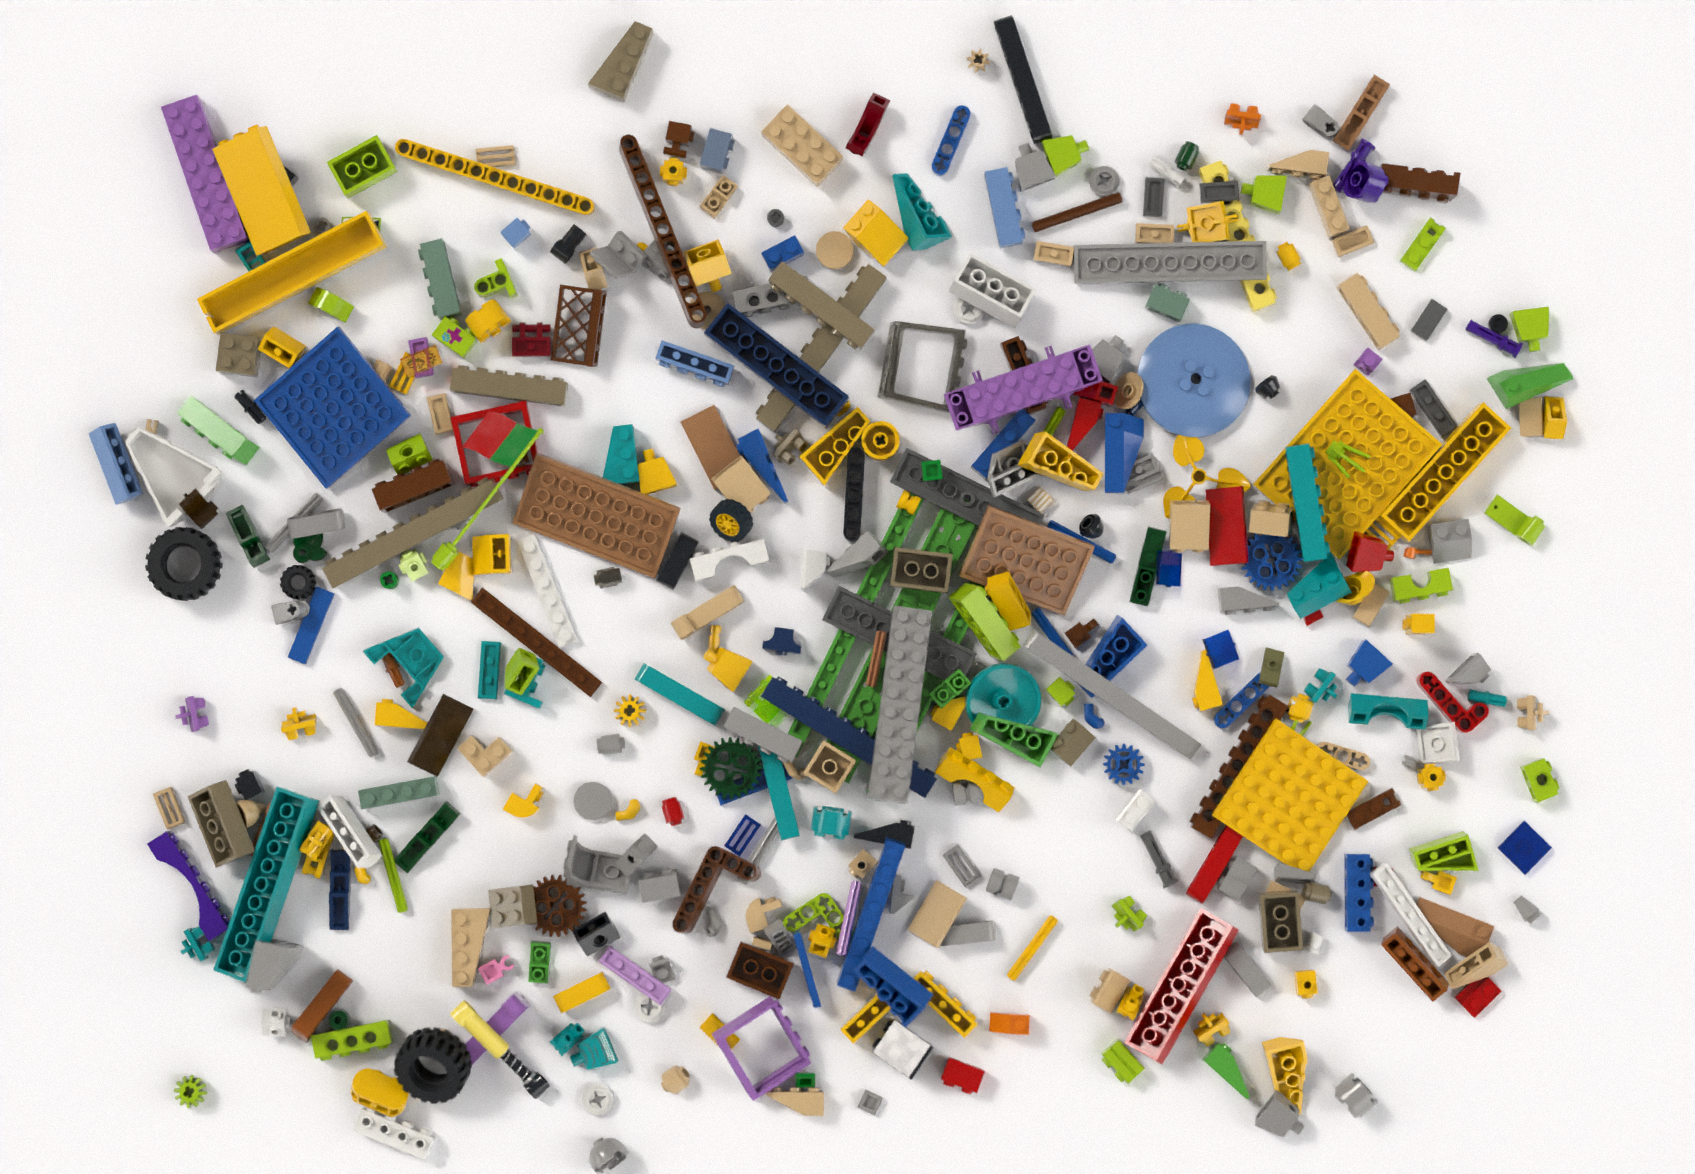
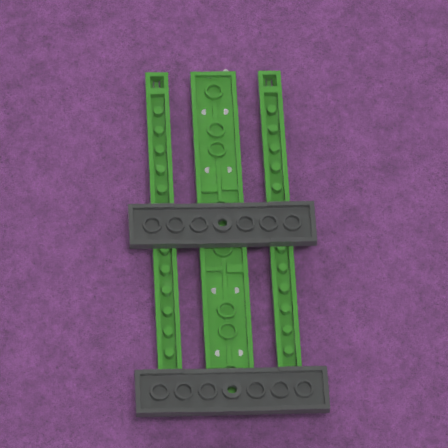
(861, 618)

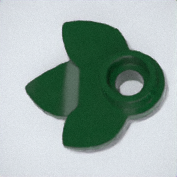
(311, 546)

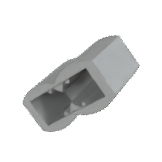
(1236, 878)

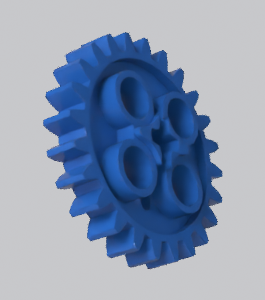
(1288, 555)

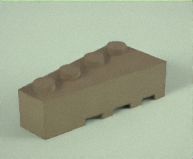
(621, 66)

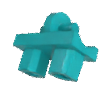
(1325, 679)
(201, 951)
(567, 1038)

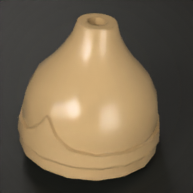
(250, 811)

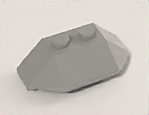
(1005, 473)

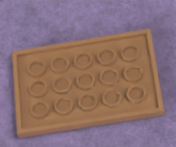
(1040, 559)

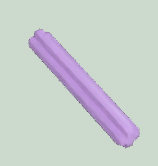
(849, 918)

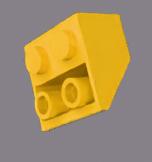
(492, 554)

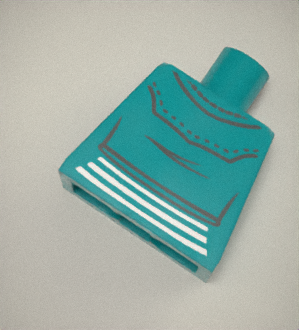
(595, 1051)

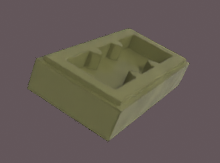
(1271, 667)

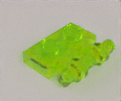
(765, 709)

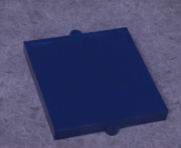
(1169, 568)
(1220, 649)

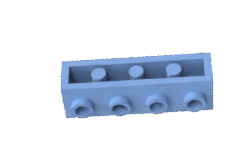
(1003, 207)
(696, 363)
(115, 463)

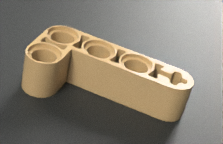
(707, 612)

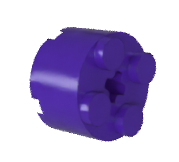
(1364, 181)

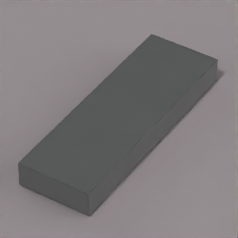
(1433, 408)

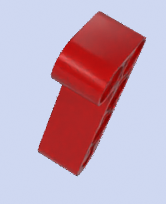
(1448, 699)

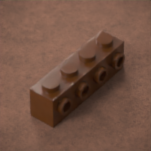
(1015, 356)

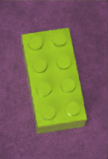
(984, 621)

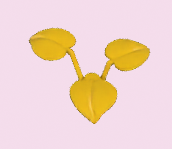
(1191, 450)

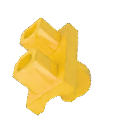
(297, 721)
(316, 840)
(1131, 1001)
(1211, 1025)

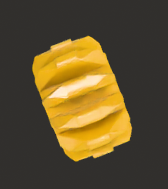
(625, 705)

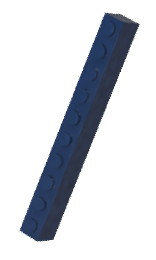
(836, 729)

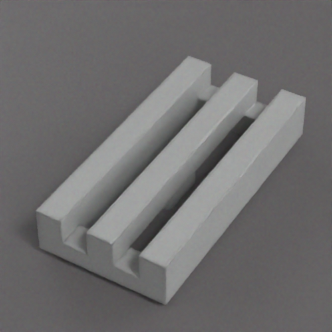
(970, 879)

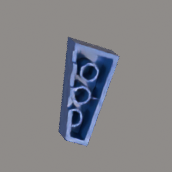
(1114, 650)

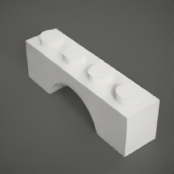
(705, 565)

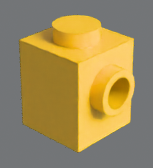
(969, 746)
(1305, 983)

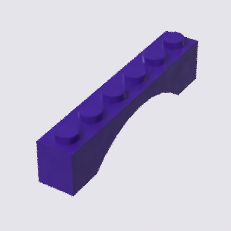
(211, 919)

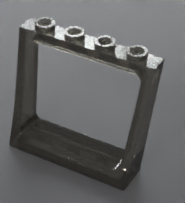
(892, 356)

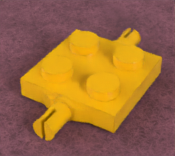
(1207, 222)

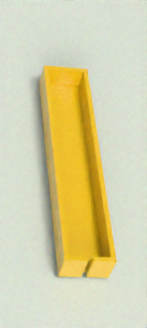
(292, 272)

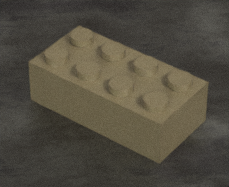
(221, 823)

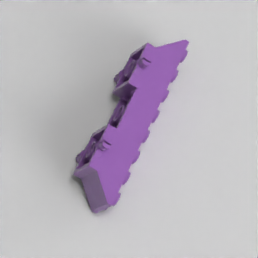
(1023, 388)

